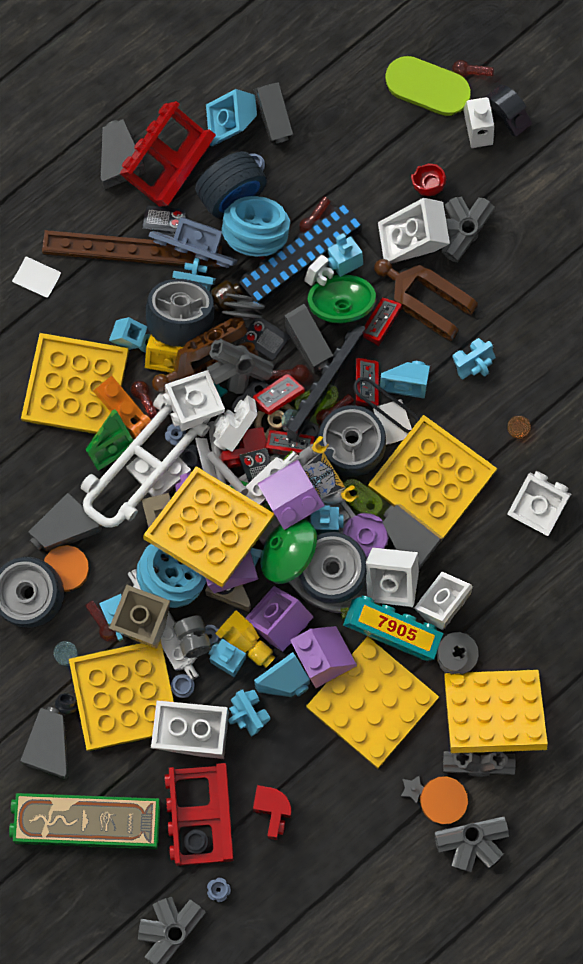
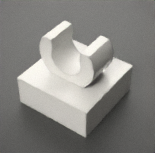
(318, 270)

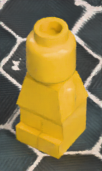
(243, 635)

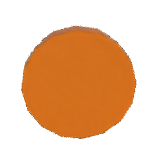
(70, 565)
(443, 800)

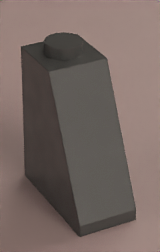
(273, 112)
(116, 147)
(308, 338)
(63, 525)
(410, 533)
(48, 744)

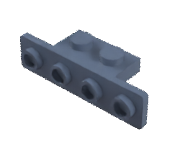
(196, 238)

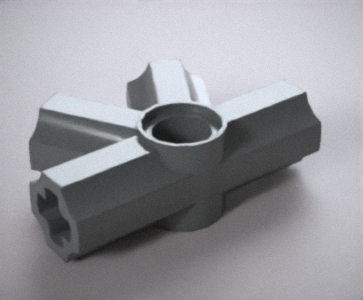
(461, 218)
(237, 365)
(479, 763)
(468, 850)
(168, 919)

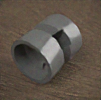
(192, 635)

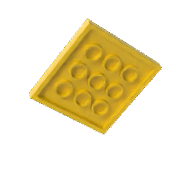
(64, 382)
(432, 476)
(208, 526)
(120, 693)
(373, 703)
(495, 711)

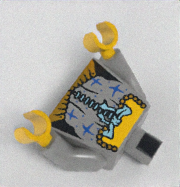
(323, 475)

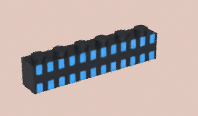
(295, 259)

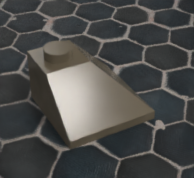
(141, 616)

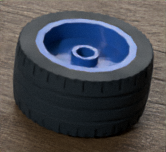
(230, 180)

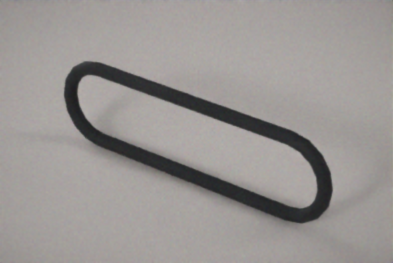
(388, 395)

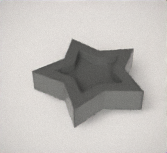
(412, 789)

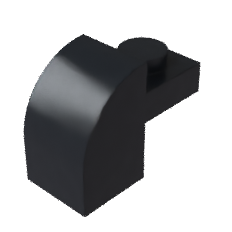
(510, 107)

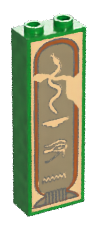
(85, 821)

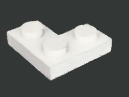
(142, 470)

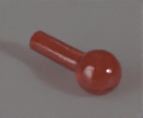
(463, 68)
(306, 223)
(299, 373)
(140, 390)
(323, 413)
(104, 631)

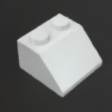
(392, 576)
(443, 600)

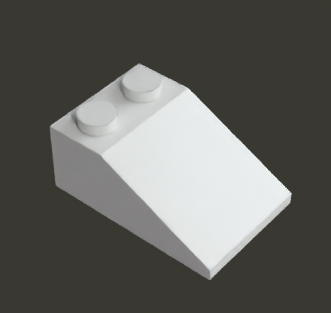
(414, 231)
(190, 729)

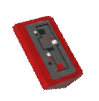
(381, 320)
(367, 369)
(278, 394)
(279, 443)

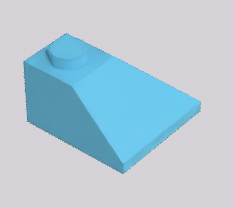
(230, 114)
(406, 379)
(284, 678)

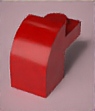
(252, 440)
(274, 803)

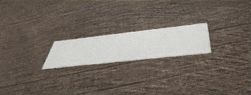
(203, 449)

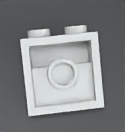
(192, 400)
(233, 426)
(539, 502)

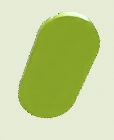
(427, 85)

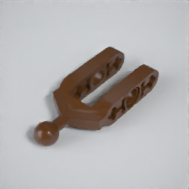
(435, 283)
(200, 347)

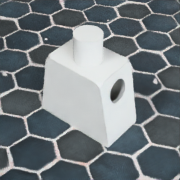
(478, 118)

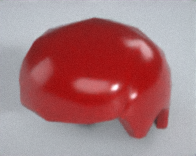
(428, 179)

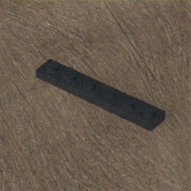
(329, 376)

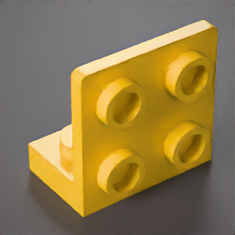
(160, 356)

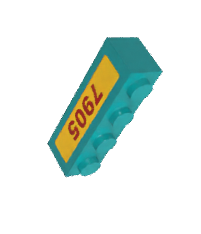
(393, 628)

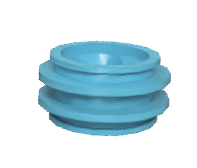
(255, 226)
(161, 584)

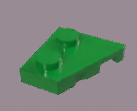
(109, 441)

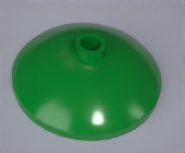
(342, 299)
(288, 551)

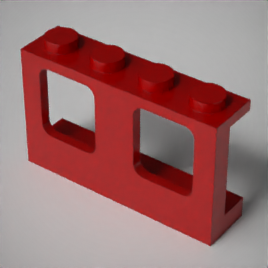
(176, 163)
(214, 814)

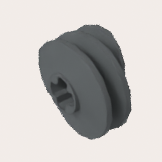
(243, 307)
(455, 642)

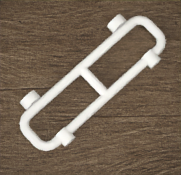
(94, 486)

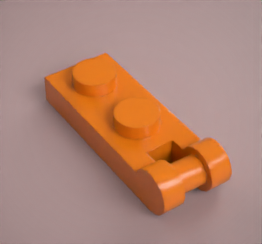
(116, 398)

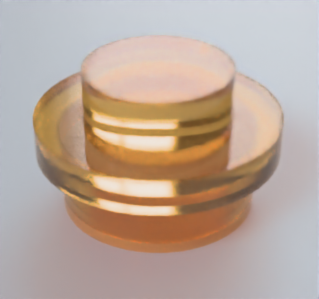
(519, 427)

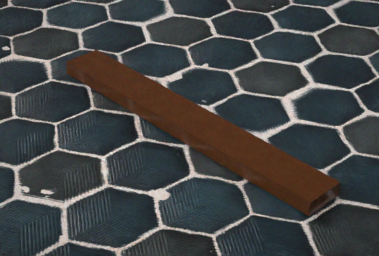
(118, 249)

